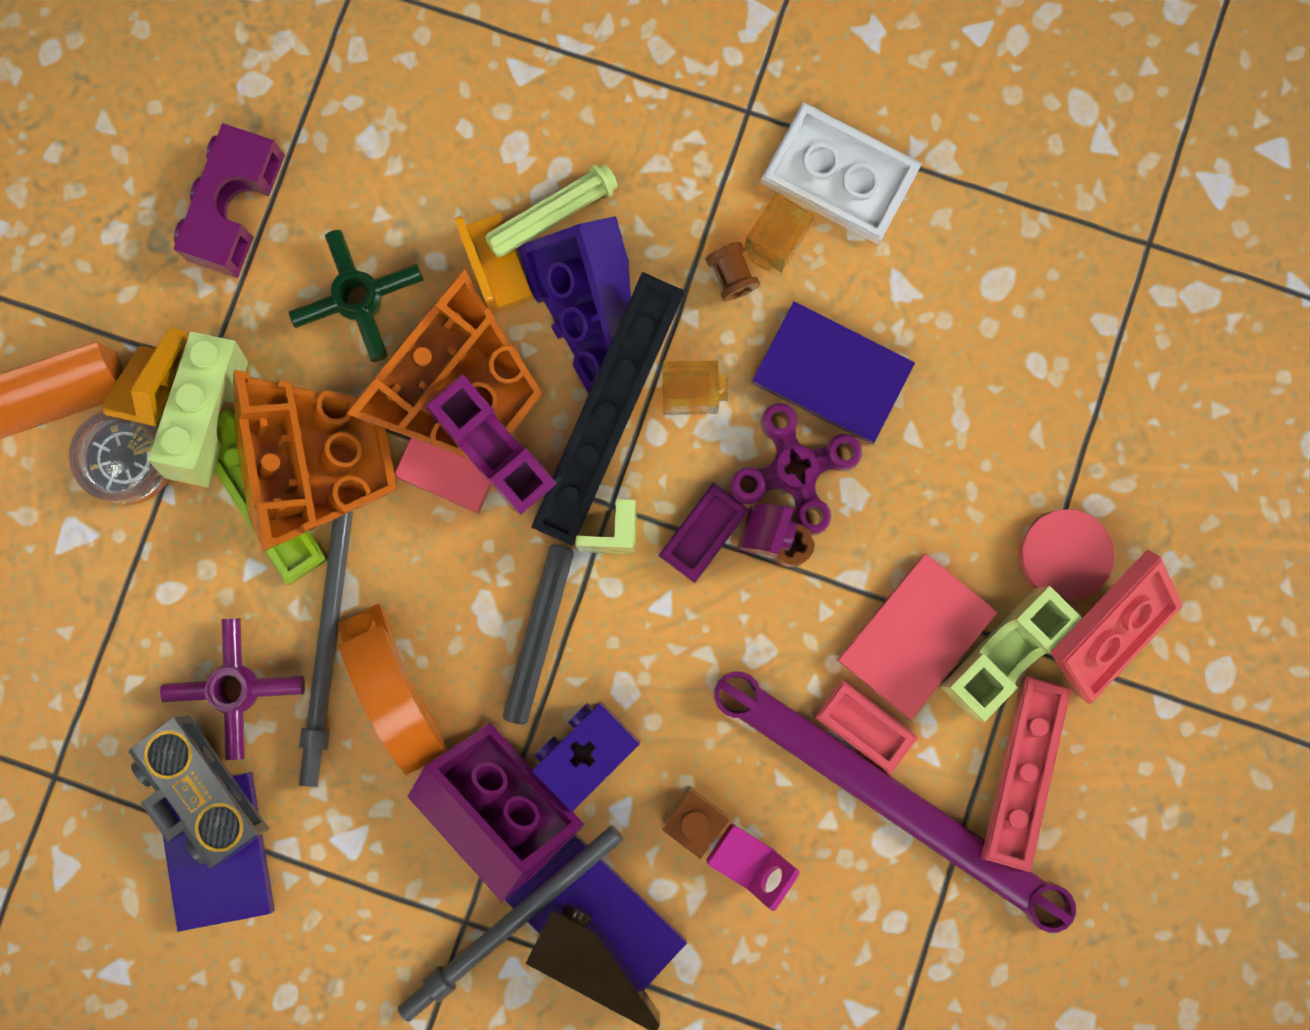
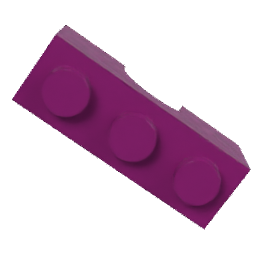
(234, 164)
(488, 444)

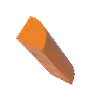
(56, 387)

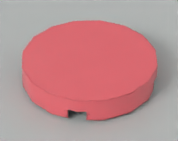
(1067, 553)

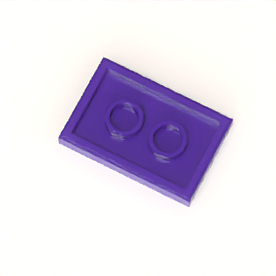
(833, 373)
(226, 892)

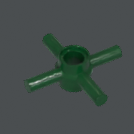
(346, 281)

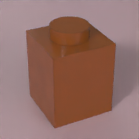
(695, 822)

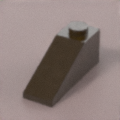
(585, 960)

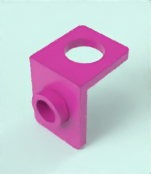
(751, 864)

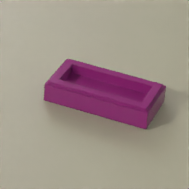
(703, 532)

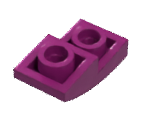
(768, 530)

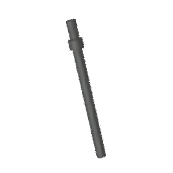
(315, 737)
(443, 980)

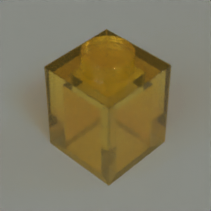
(777, 233)
(693, 387)

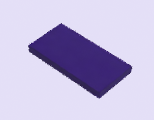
(627, 920)

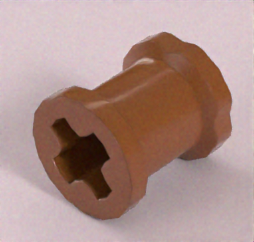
(732, 271)
(805, 542)

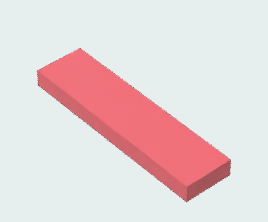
(1026, 774)

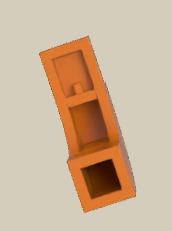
(388, 692)

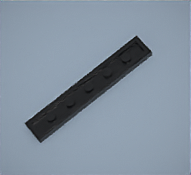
(608, 408)

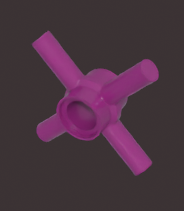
(214, 689)

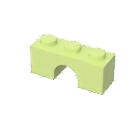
(187, 435)
(994, 666)

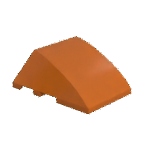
(448, 341)
(304, 457)

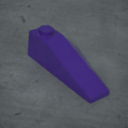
(584, 285)

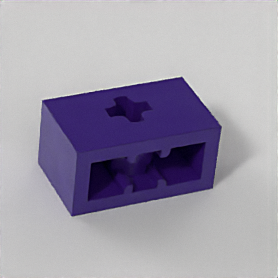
(576, 781)

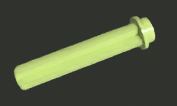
(552, 210)

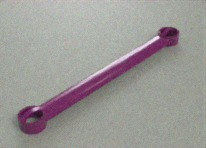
(893, 801)

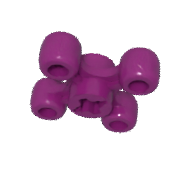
(814, 460)

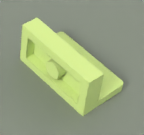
(624, 536)

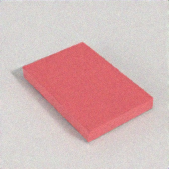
(1118, 627)
(917, 636)

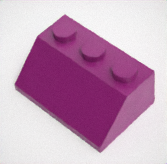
(494, 810)

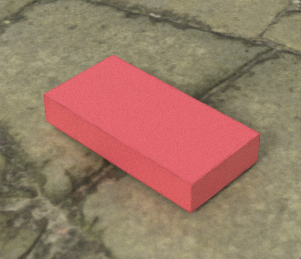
(443, 475)
(866, 727)

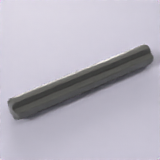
(538, 634)

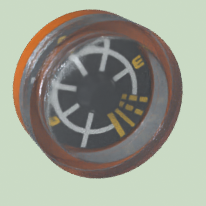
(112, 460)

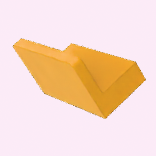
(498, 277)
(147, 380)

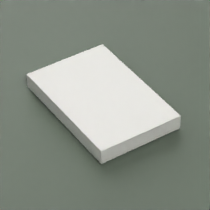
(840, 173)

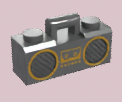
(200, 790)

